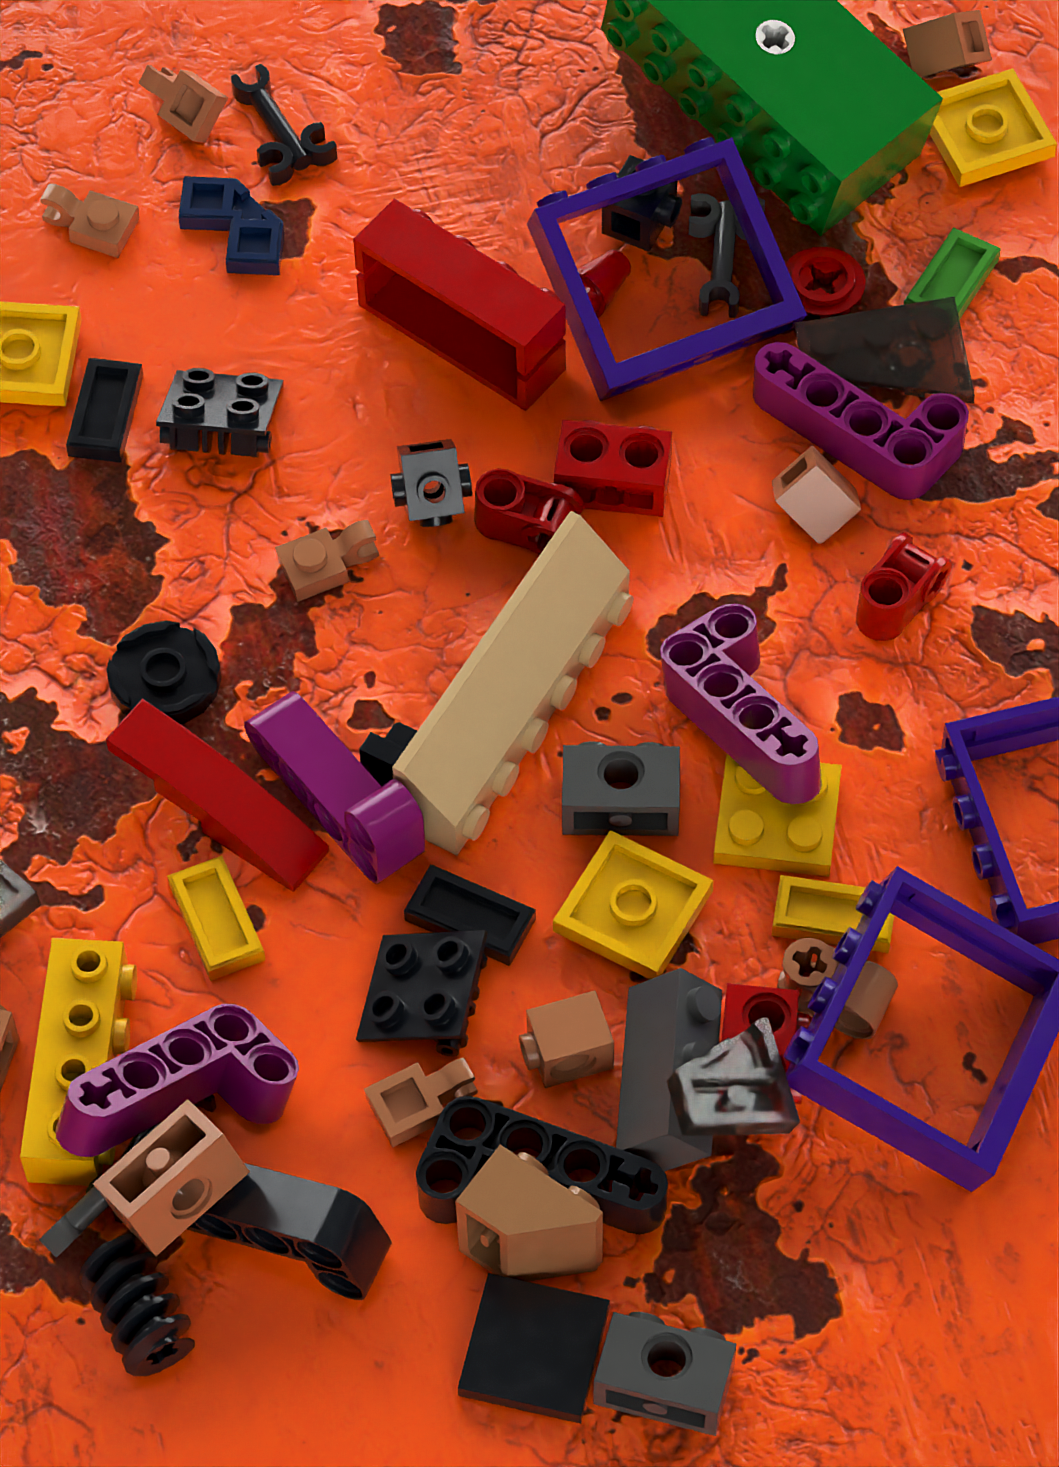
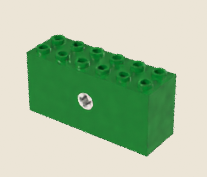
(795, 84)

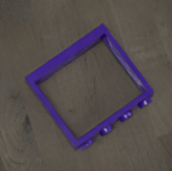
(617, 378)
(986, 737)
(984, 944)

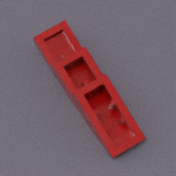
(218, 794)

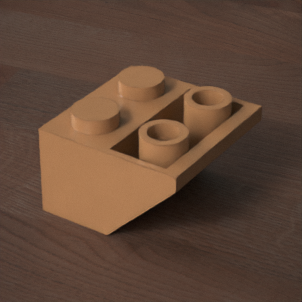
(526, 1222)

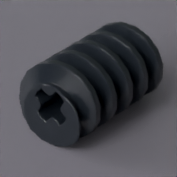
(133, 1307)

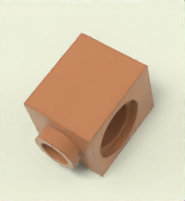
(567, 1039)

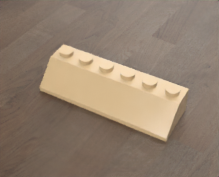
(514, 684)

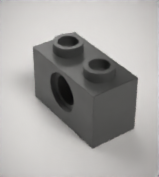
(643, 809)
(686, 1400)

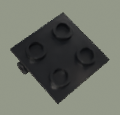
(219, 404)
(424, 989)

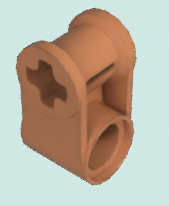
(866, 1001)

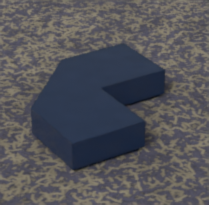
(226, 205)

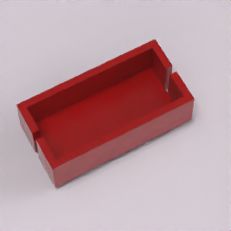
(461, 303)

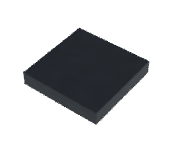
(534, 1348)

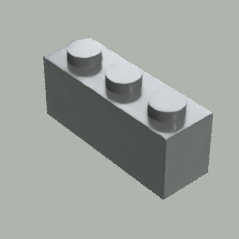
(665, 1028)

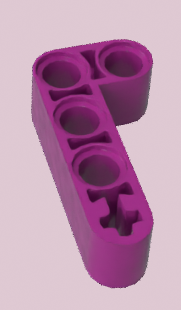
(794, 388)
(711, 683)
(370, 822)
(211, 1053)

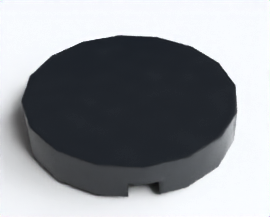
(167, 668)

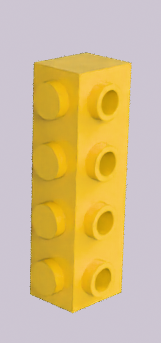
(76, 1032)

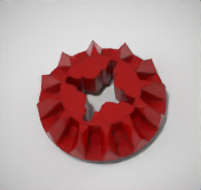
(827, 266)

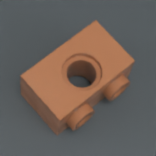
(171, 1177)

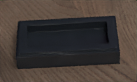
(104, 410)
(456, 904)

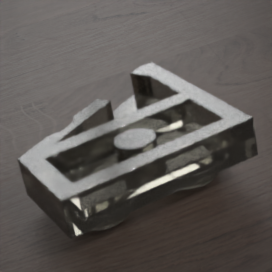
(735, 1088)

